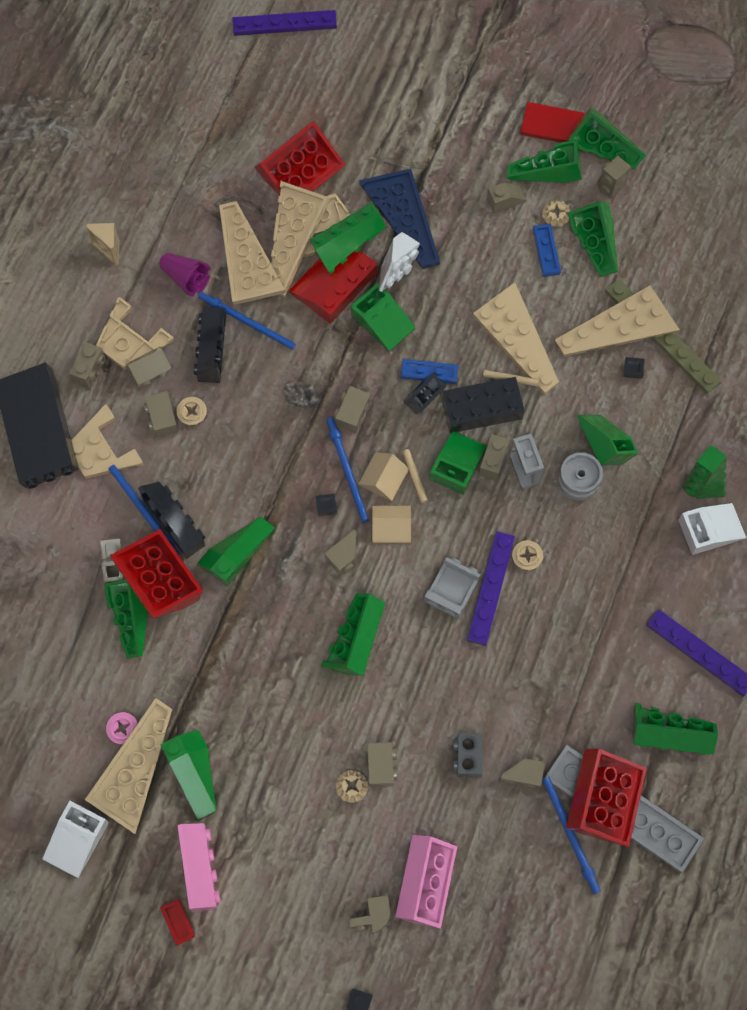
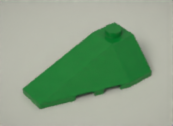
(602, 138)
(557, 165)
(596, 233)
(232, 554)
(129, 616)
(191, 765)

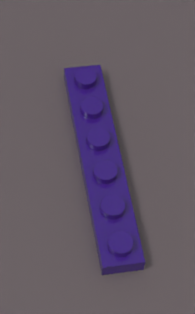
(284, 22)
(491, 588)
(699, 652)

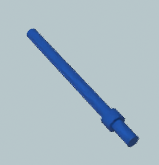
(215, 302)
(336, 437)
(139, 504)
(588, 873)

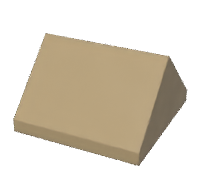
(105, 239)
(384, 475)
(391, 524)

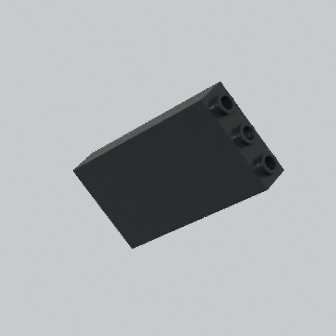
(36, 426)

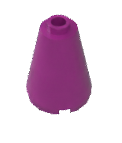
(187, 273)

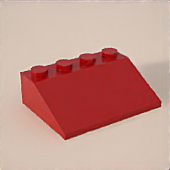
(301, 161)
(333, 293)
(157, 575)
(606, 797)

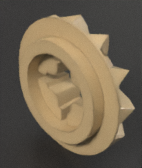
(551, 218)
(191, 403)
(533, 549)
(361, 785)

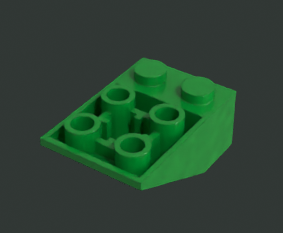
(382, 317)
(607, 440)
(457, 462)

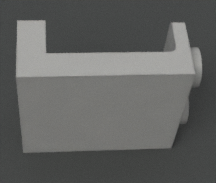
(527, 461)
(452, 587)

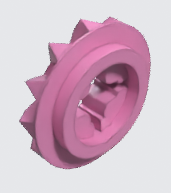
(113, 725)

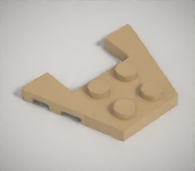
(333, 214)
(124, 344)
(93, 451)

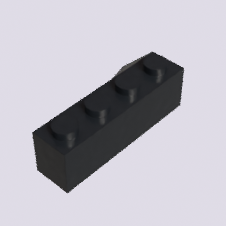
(210, 345)
(172, 519)

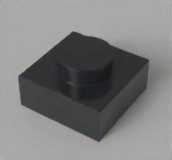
(633, 367)
(326, 504)
(359, 1000)

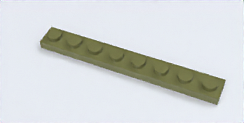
(673, 347)

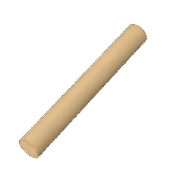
(520, 379)
(415, 476)

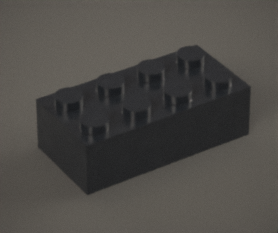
(482, 405)

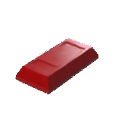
(177, 922)

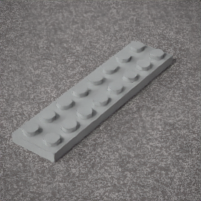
(652, 827)

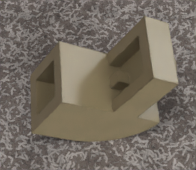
(109, 569)
(378, 915)

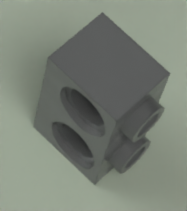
(474, 755)

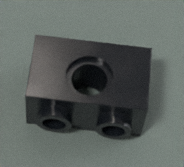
(424, 393)

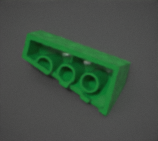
(347, 236)
(707, 475)
(356, 636)
(673, 731)

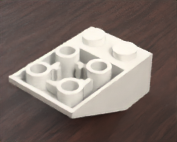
(398, 260)
(711, 527)
(74, 839)

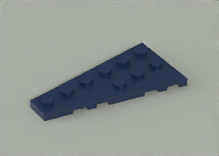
(401, 206)

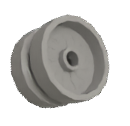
(580, 476)

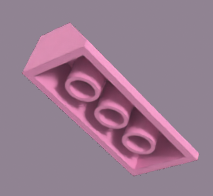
(198, 867)
(426, 881)

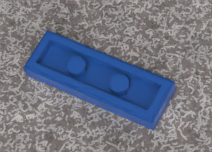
(546, 250)
(421, 369)

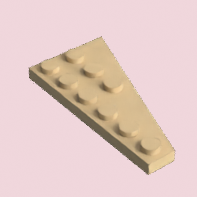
(294, 227)
(248, 265)
(626, 322)
(512, 329)
(127, 779)

